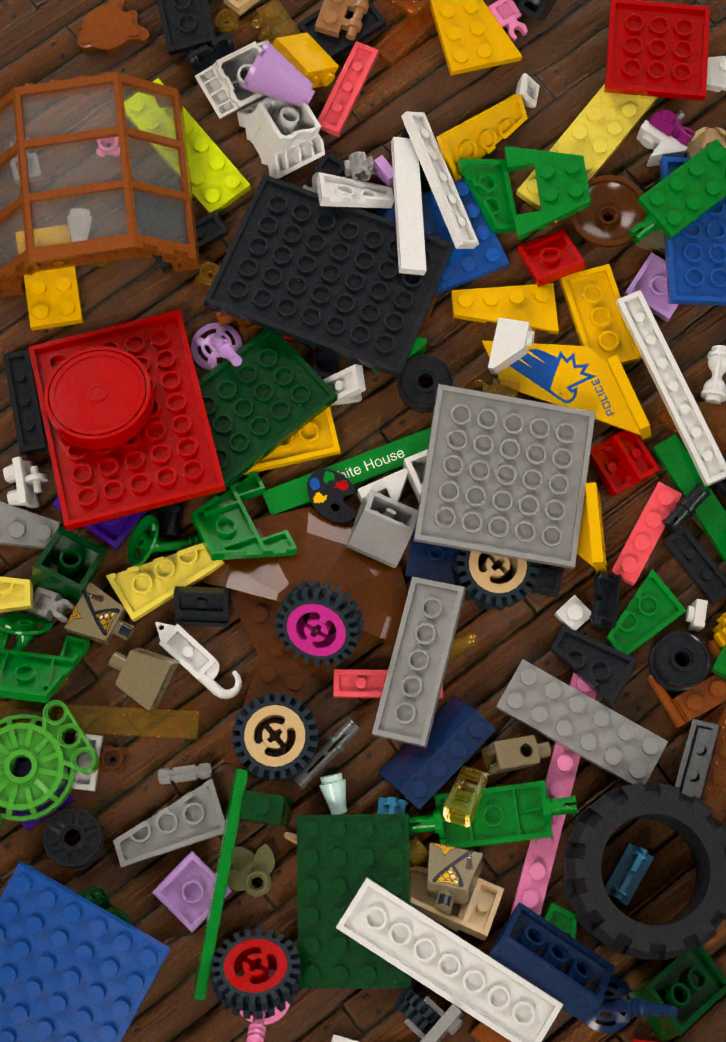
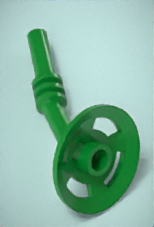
(149, 542)
(24, 628)

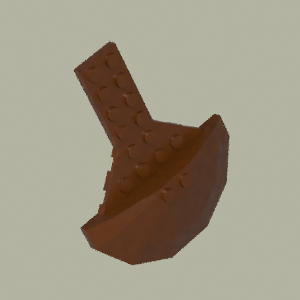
(262, 583)

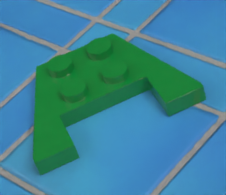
(560, 186)
(229, 529)
(37, 675)

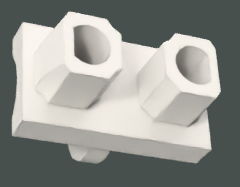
(27, 481)

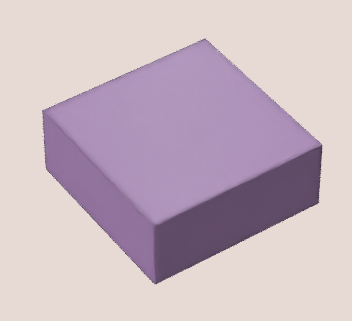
(384, 171)

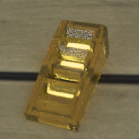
(460, 812)

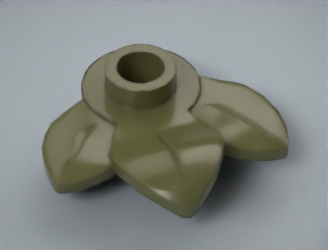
(249, 866)

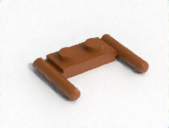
(695, 700)

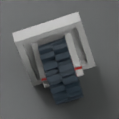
(427, 1017)

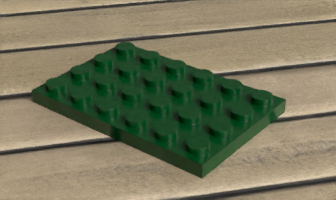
(260, 402)
(332, 864)

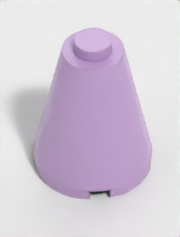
(278, 78)

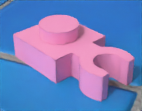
(507, 15)

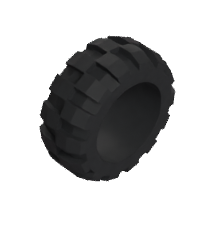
(584, 882)

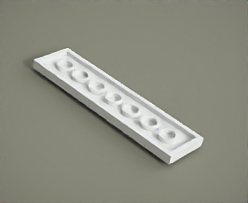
(448, 965)

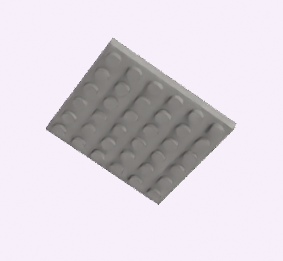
(505, 476)

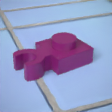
(669, 124)

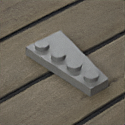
(25, 528)
(181, 824)

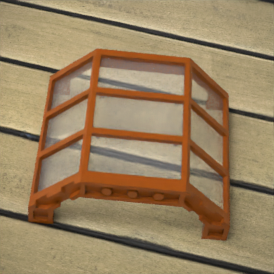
(93, 176)

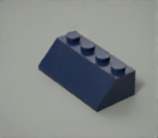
(454, 737)
(553, 962)

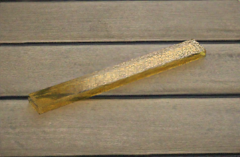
(117, 720)

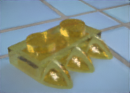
(276, 22)

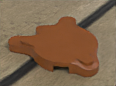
(111, 28)

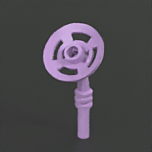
(217, 346)

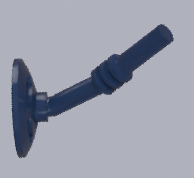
(631, 1006)

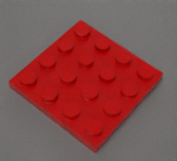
(657, 49)

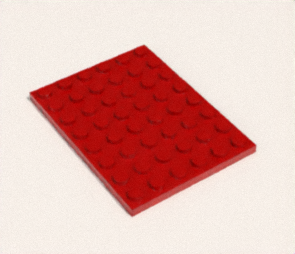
(166, 460)

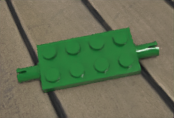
(684, 194)
(502, 817)

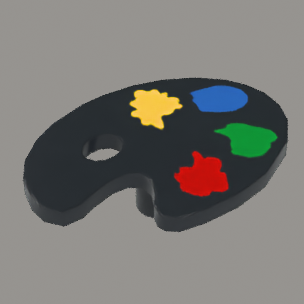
(329, 489)

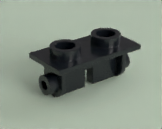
(206, 56)
(607, 598)

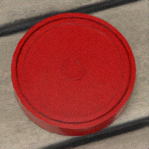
(99, 397)

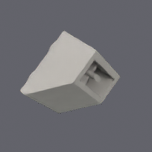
(382, 528)

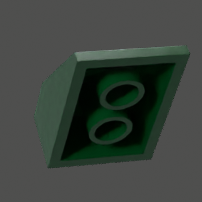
(686, 982)

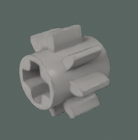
(359, 166)

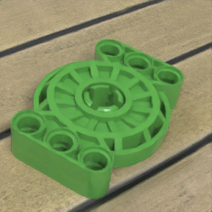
(49, 761)

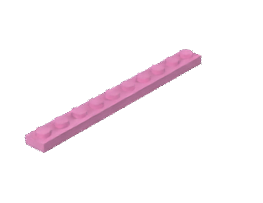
(542, 852)

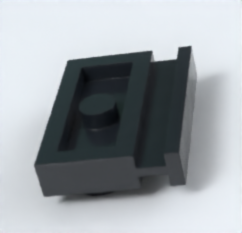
(201, 606)

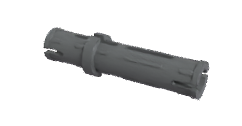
(350, 729)

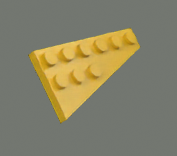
(471, 36)

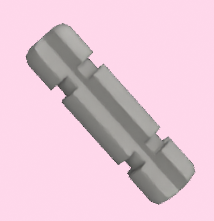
(184, 773)

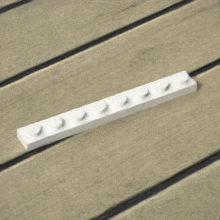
(672, 388)

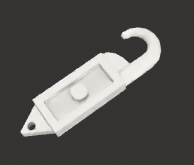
(195, 659)

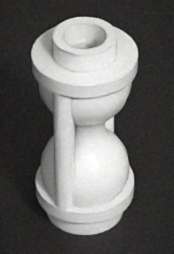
(715, 388)

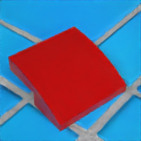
(622, 462)

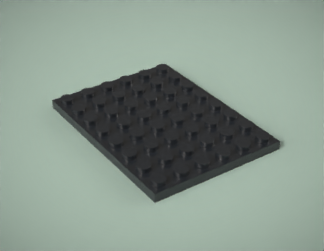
(326, 277)

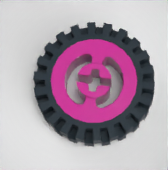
(327, 609)

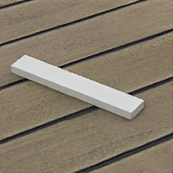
(440, 180)
(408, 207)

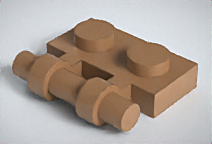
(333, 17)

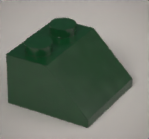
(68, 564)

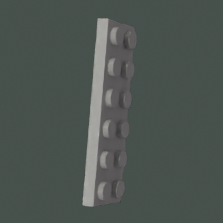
(419, 662)
(581, 724)

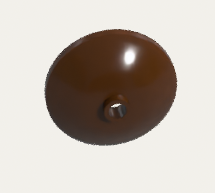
(613, 198)

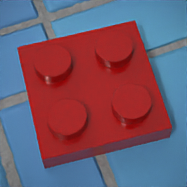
(551, 258)

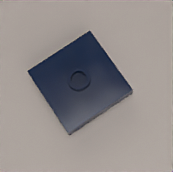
(430, 562)

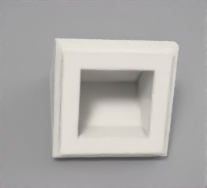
(528, 90)

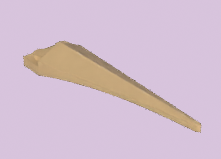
(472, 918)

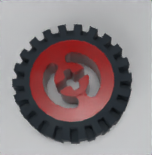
(256, 989)

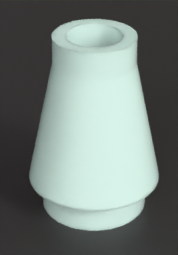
(334, 792)

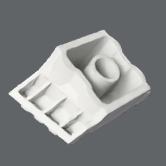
(224, 80)
(282, 134)

